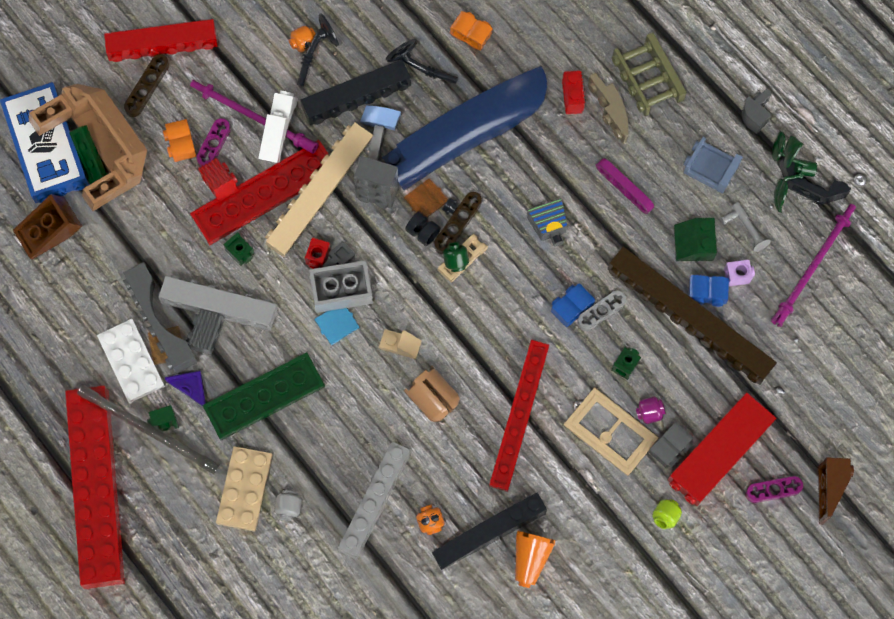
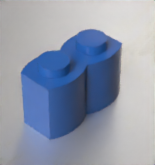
(709, 289)
(572, 304)

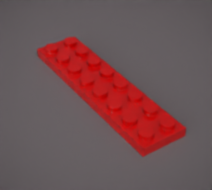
(258, 195)

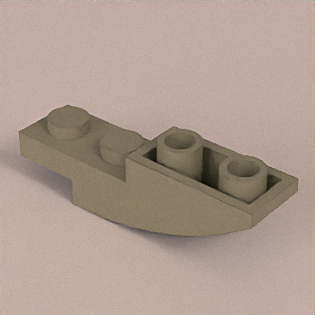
(614, 111)

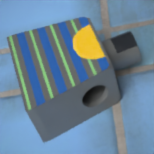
(549, 221)

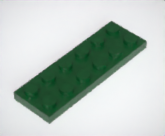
(263, 396)

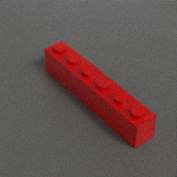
(161, 40)

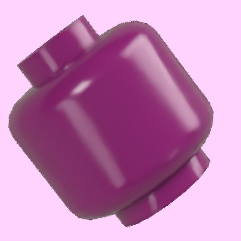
(650, 410)

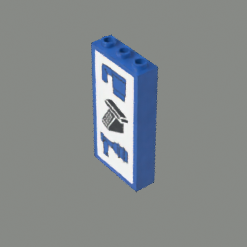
(48, 159)

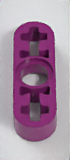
(213, 135)
(789, 491)

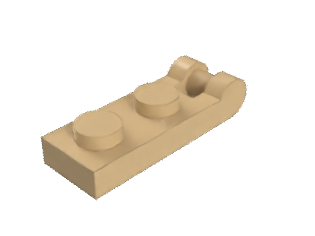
(473, 255)

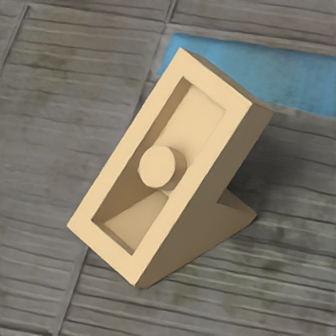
(401, 344)

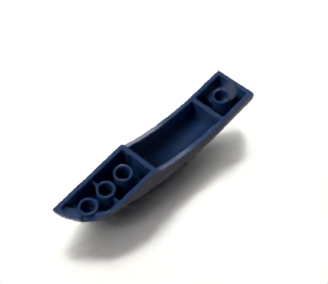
(468, 126)

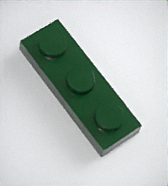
(88, 153)

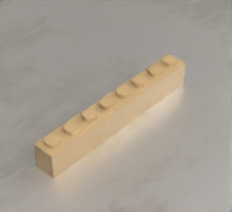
(318, 190)

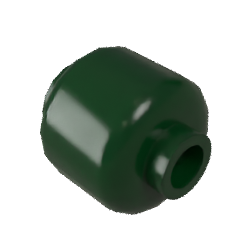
(456, 257)

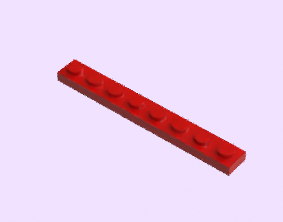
(519, 416)

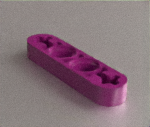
(625, 186)

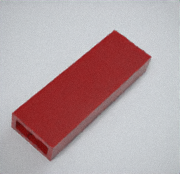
(721, 449)

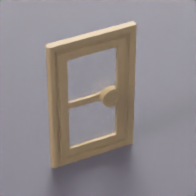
(611, 431)

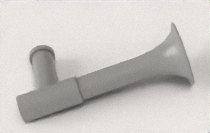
(760, 243)

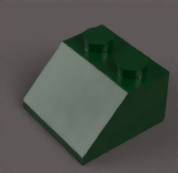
(695, 240)

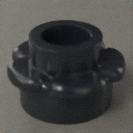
(450, 206)

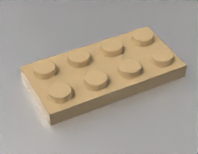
(244, 488)

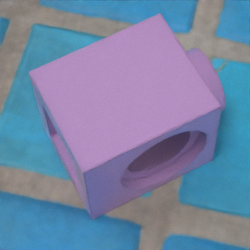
(735, 279)

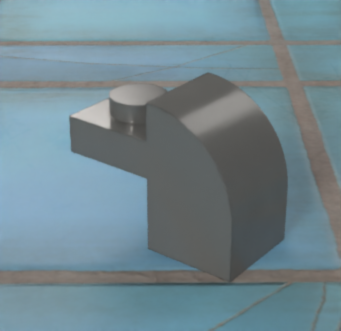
(754, 114)

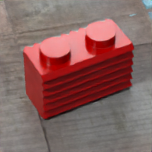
(573, 92)
(218, 179)

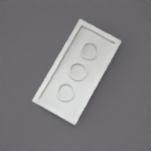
(130, 361)

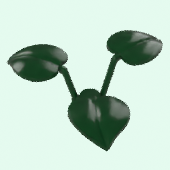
(802, 167)

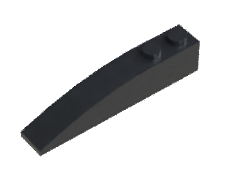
(490, 531)

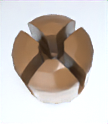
(433, 395)

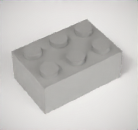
(341, 286)

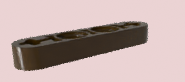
(150, 87)
(457, 222)

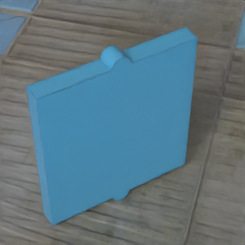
(336, 324)

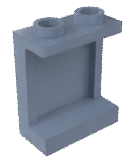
(711, 166)

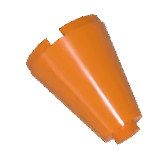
(531, 557)

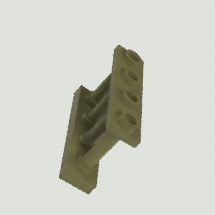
(659, 61)

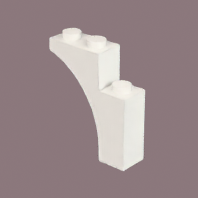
(277, 126)

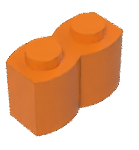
(471, 30)
(180, 140)

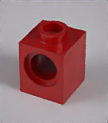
(317, 246)

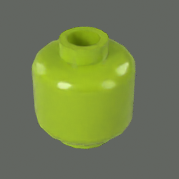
(666, 514)

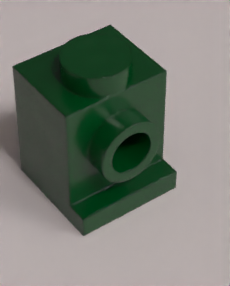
(234, 244)
(624, 368)
(163, 418)

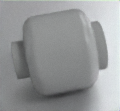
(288, 505)

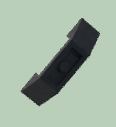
(816, 193)

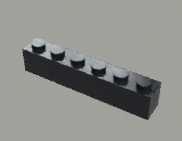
(356, 92)

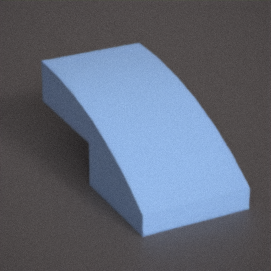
(380, 116)

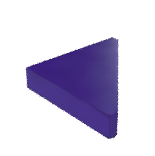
(190, 385)

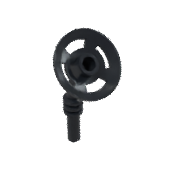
(324, 32)
(403, 52)

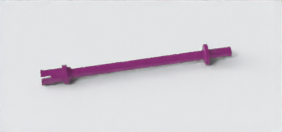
(298, 139)
(786, 308)

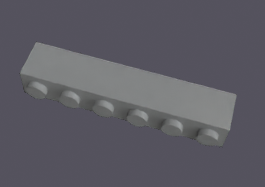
(228, 303)
(374, 500)

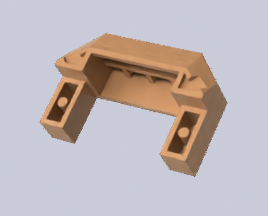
(111, 134)

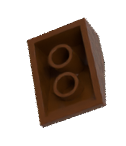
(47, 226)
(832, 481)

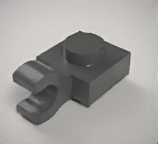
(340, 255)

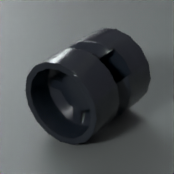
(424, 229)

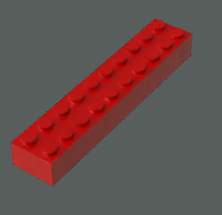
(94, 491)

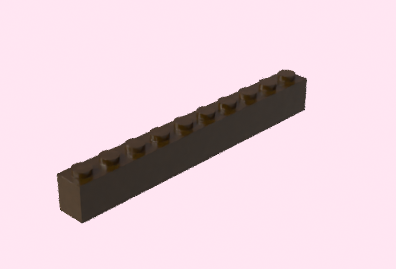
(691, 315)

